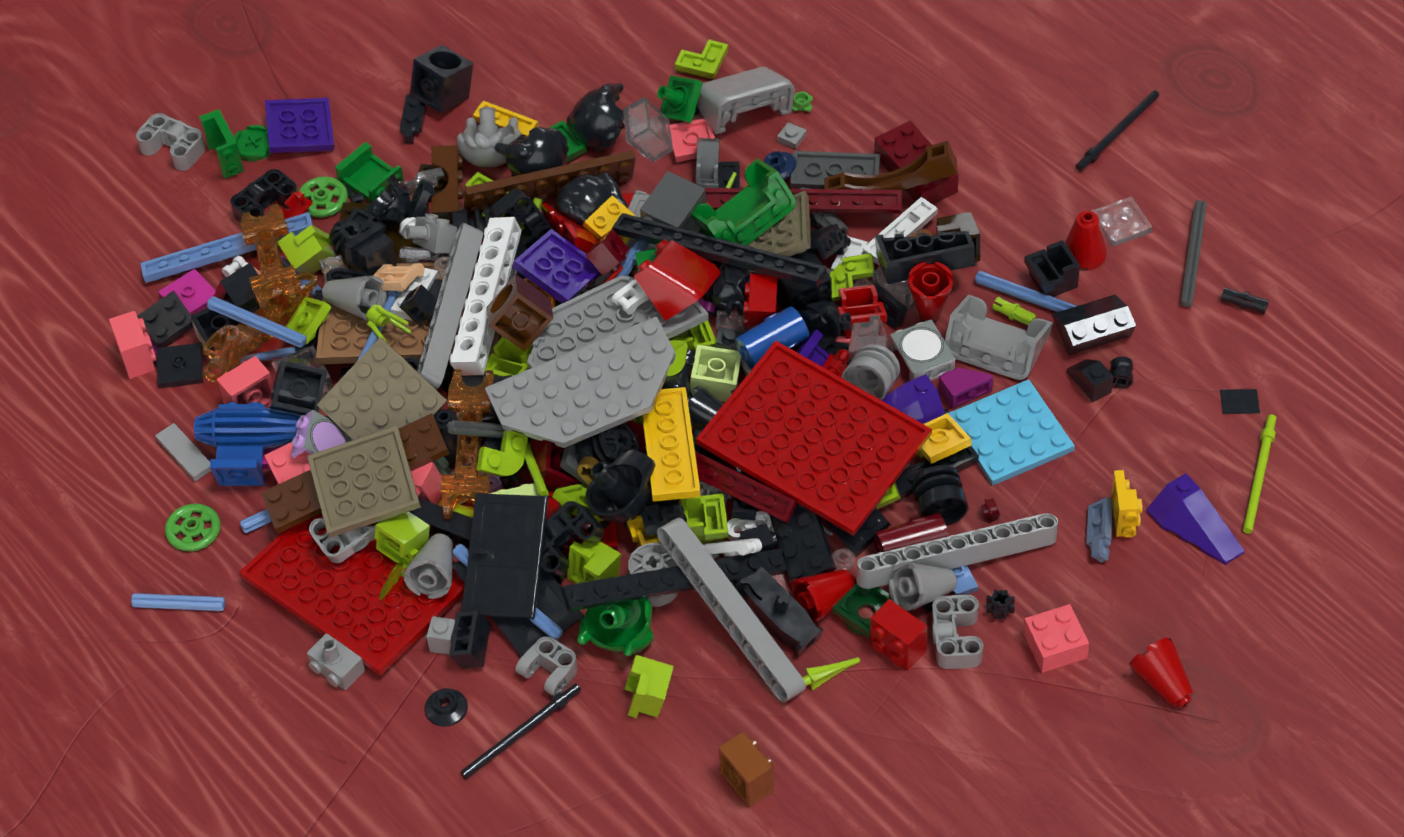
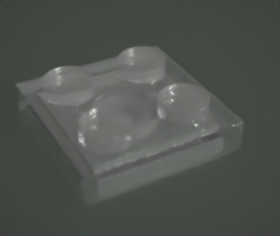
(1123, 221)

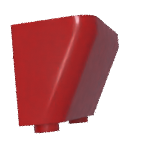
(675, 278)

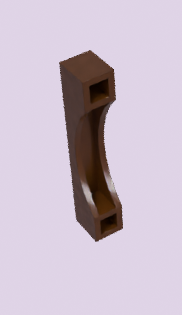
(933, 164)

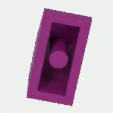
(964, 386)

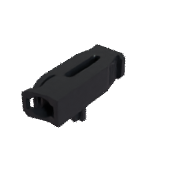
(779, 611)

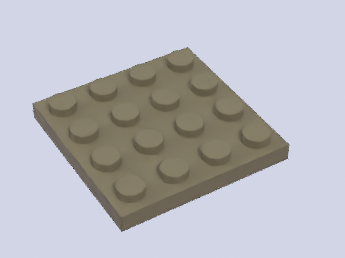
(790, 233)
(380, 394)
(363, 481)

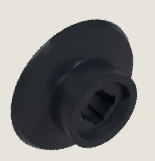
(449, 714)

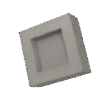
(791, 135)

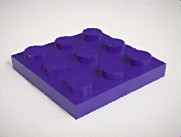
(299, 125)
(556, 267)

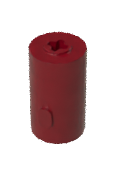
(910, 533)

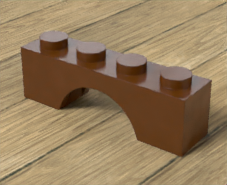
(449, 198)

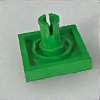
(680, 98)

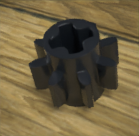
(1000, 604)

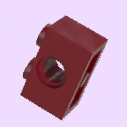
(608, 253)

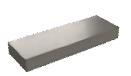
(184, 452)

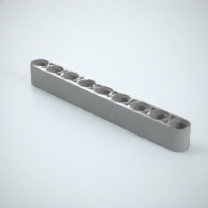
(449, 304)
(961, 548)
(731, 609)

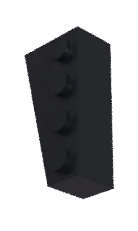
(902, 253)

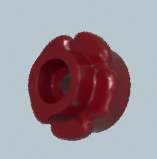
(990, 509)

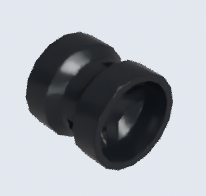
(1122, 372)

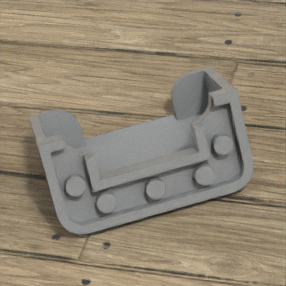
(741, 92)
(993, 343)

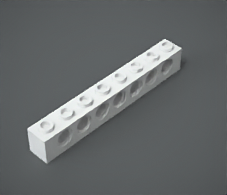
(490, 276)

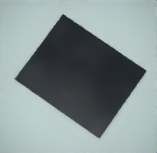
(1240, 401)

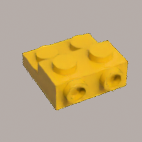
(945, 439)
(1125, 506)

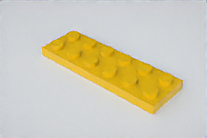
(671, 447)

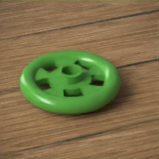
(318, 200)
(185, 512)

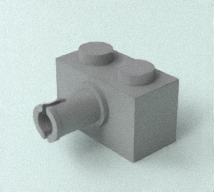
(432, 233)
(335, 662)

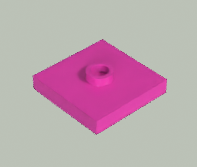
(192, 291)

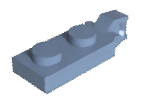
(1100, 528)

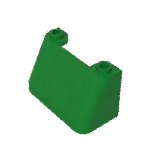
(751, 210)

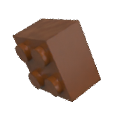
(746, 769)

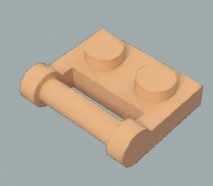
(398, 277)

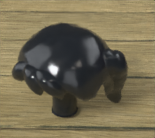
(597, 117)
(537, 152)
(585, 195)

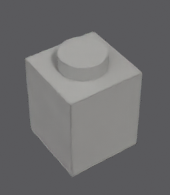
(440, 635)

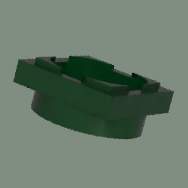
(853, 600)

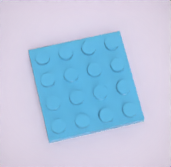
(1012, 432)

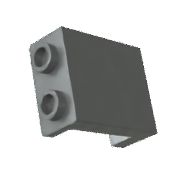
(673, 201)

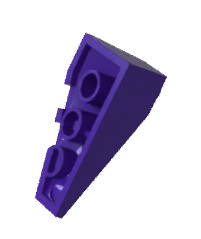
(917, 399)

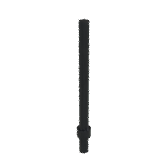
(1093, 154)
(557, 702)

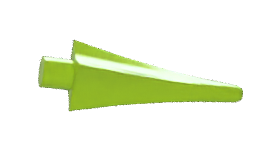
(818, 675)

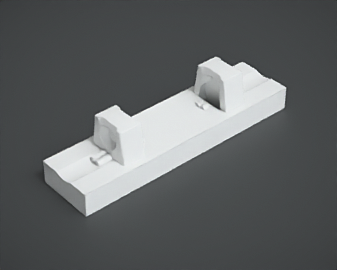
(907, 223)

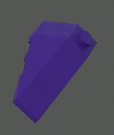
(1191, 515)

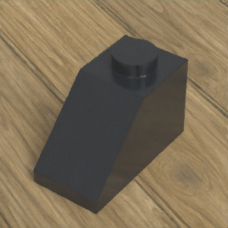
(1092, 378)

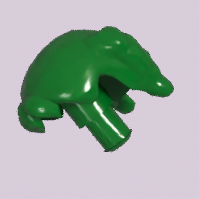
(618, 626)

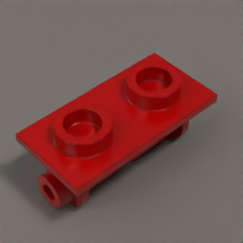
(296, 204)
(837, 363)

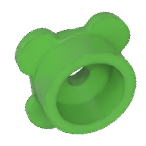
(802, 102)

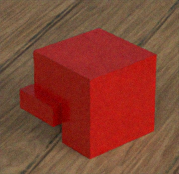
(861, 304)

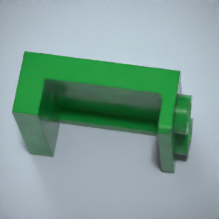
(220, 137)
(366, 173)

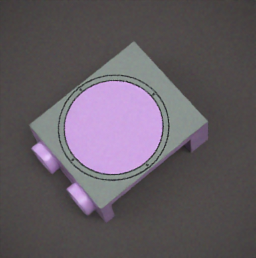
(317, 434)

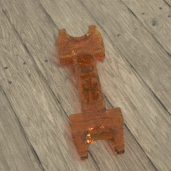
(273, 278)
(235, 342)
(466, 482)

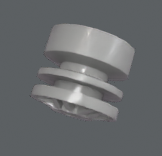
(873, 370)
(648, 558)

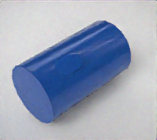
(785, 327)

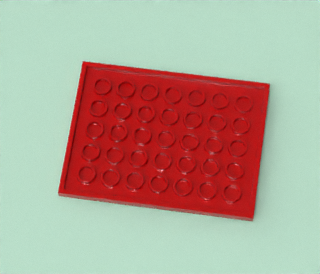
(814, 437)
(345, 595)

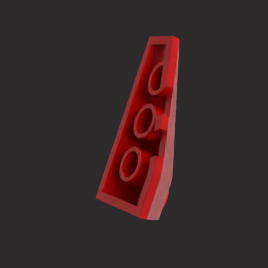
(568, 229)

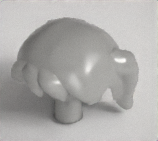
(478, 141)

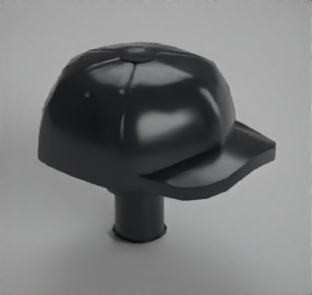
(620, 487)

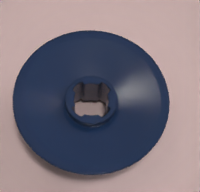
(782, 162)

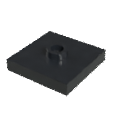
(180, 365)

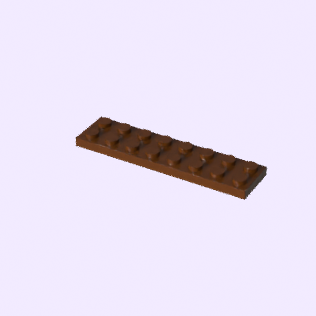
(548, 182)
(297, 497)

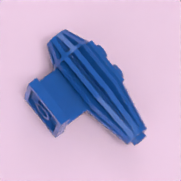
(240, 438)

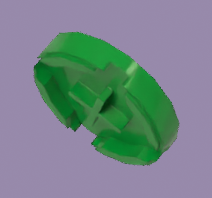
(253, 143)

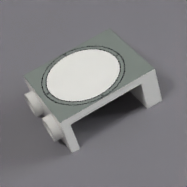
(923, 350)

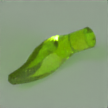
(397, 571)

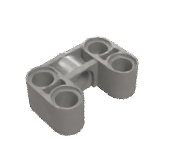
(184, 140)
(349, 542)
(945, 632)

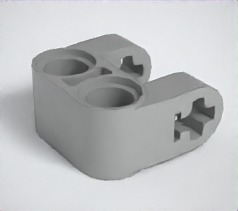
(552, 661)

